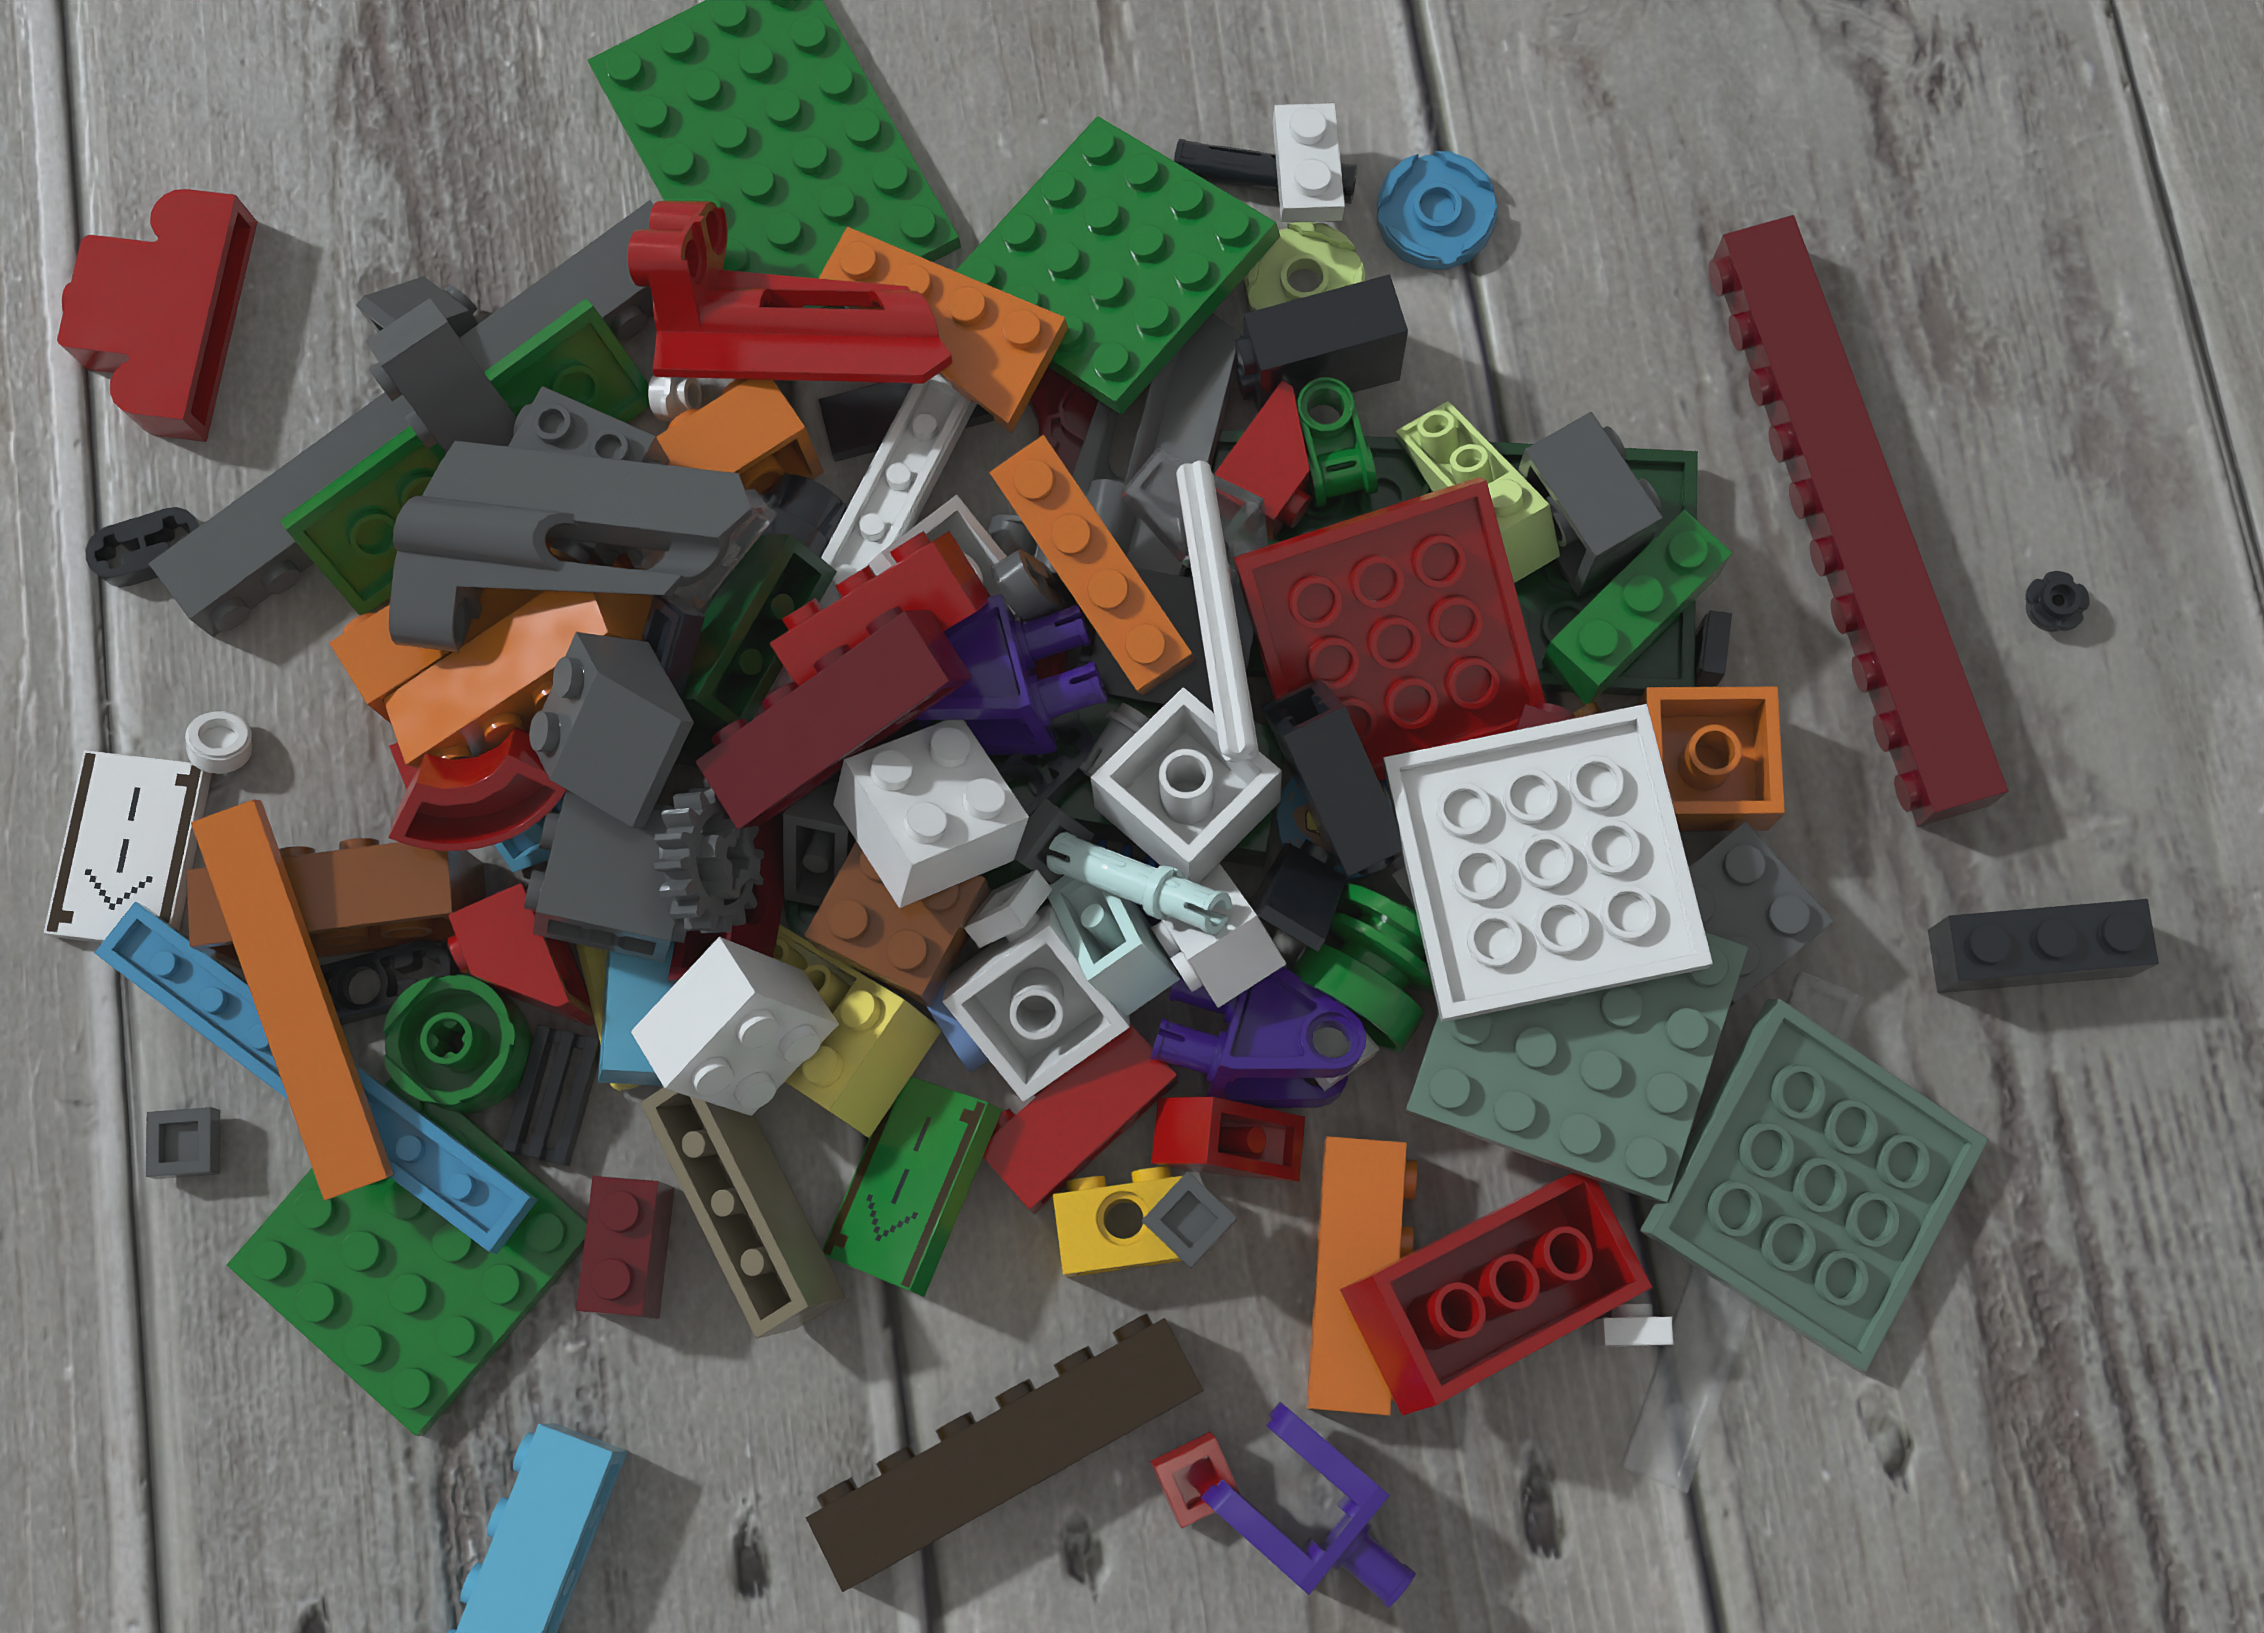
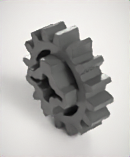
(707, 863)

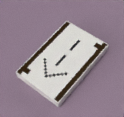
(126, 843)

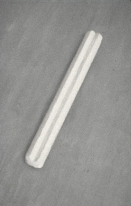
(1217, 612)

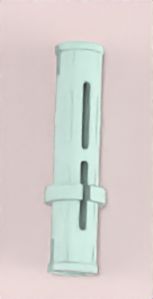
(1159, 890)

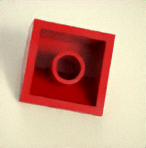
(499, 949)

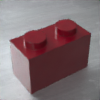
(625, 1247)

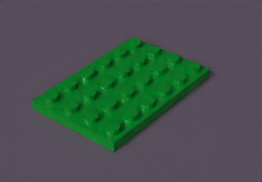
(776, 128)

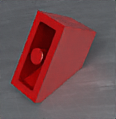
(1273, 461)
(1228, 1138)

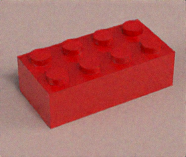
(1495, 1291)

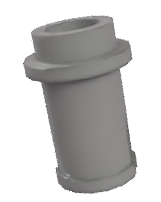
(1120, 729)

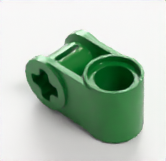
(1335, 451)

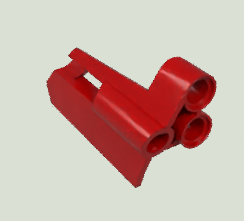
(756, 323)

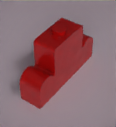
(162, 310)

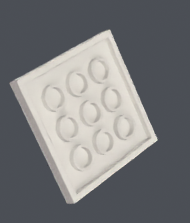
(1545, 863)

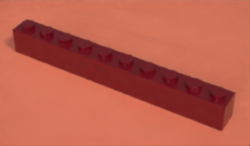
(1856, 524)

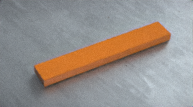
(292, 998)

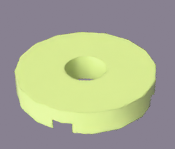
(1302, 247)

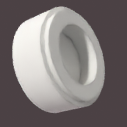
(218, 742)

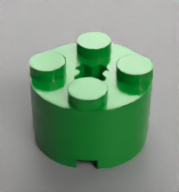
(422, 1050)

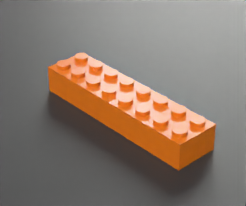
(740, 432)

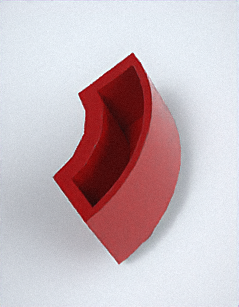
(475, 798)

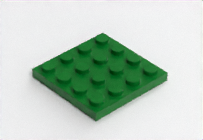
(1125, 254)
(401, 1289)

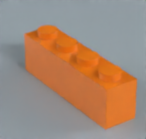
(1092, 566)
(1356, 1236)

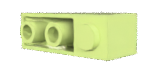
(1452, 452)

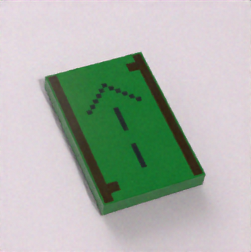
(912, 1184)

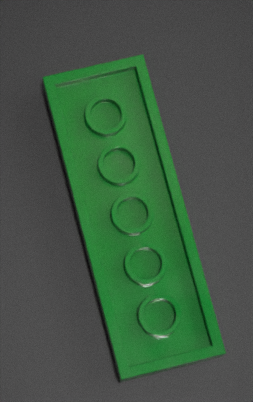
(353, 519)

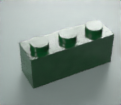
(733, 653)

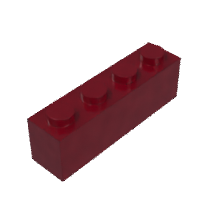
(836, 714)

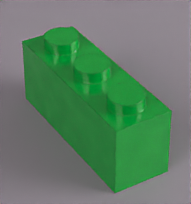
(1636, 607)

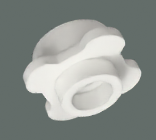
(673, 396)

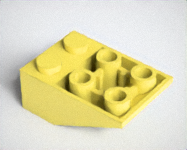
(871, 1049)

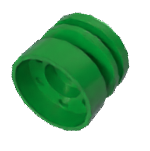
(1373, 966)

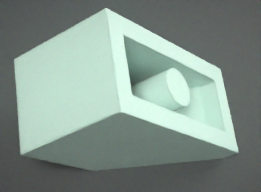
(1112, 944)

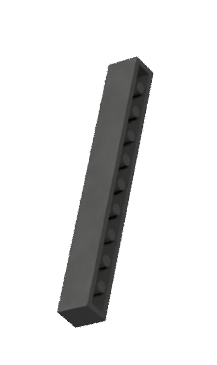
(245, 549)

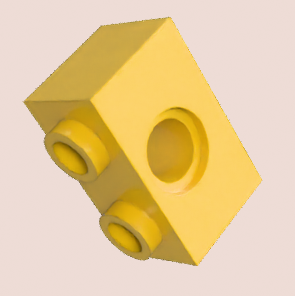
(1082, 1229)

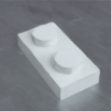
(1308, 162)

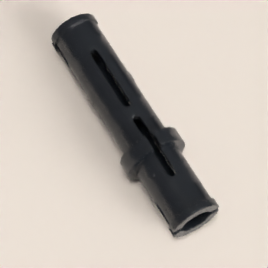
(1243, 167)

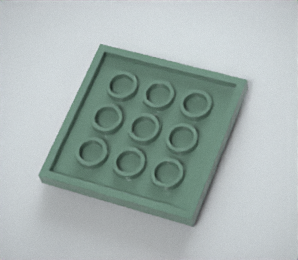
(1588, 1077)
(1815, 1184)

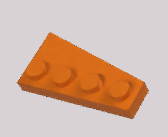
(994, 338)

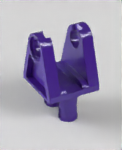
(1005, 699)
(1265, 1043)
(1344, 1545)

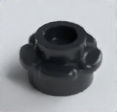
(2045, 613)

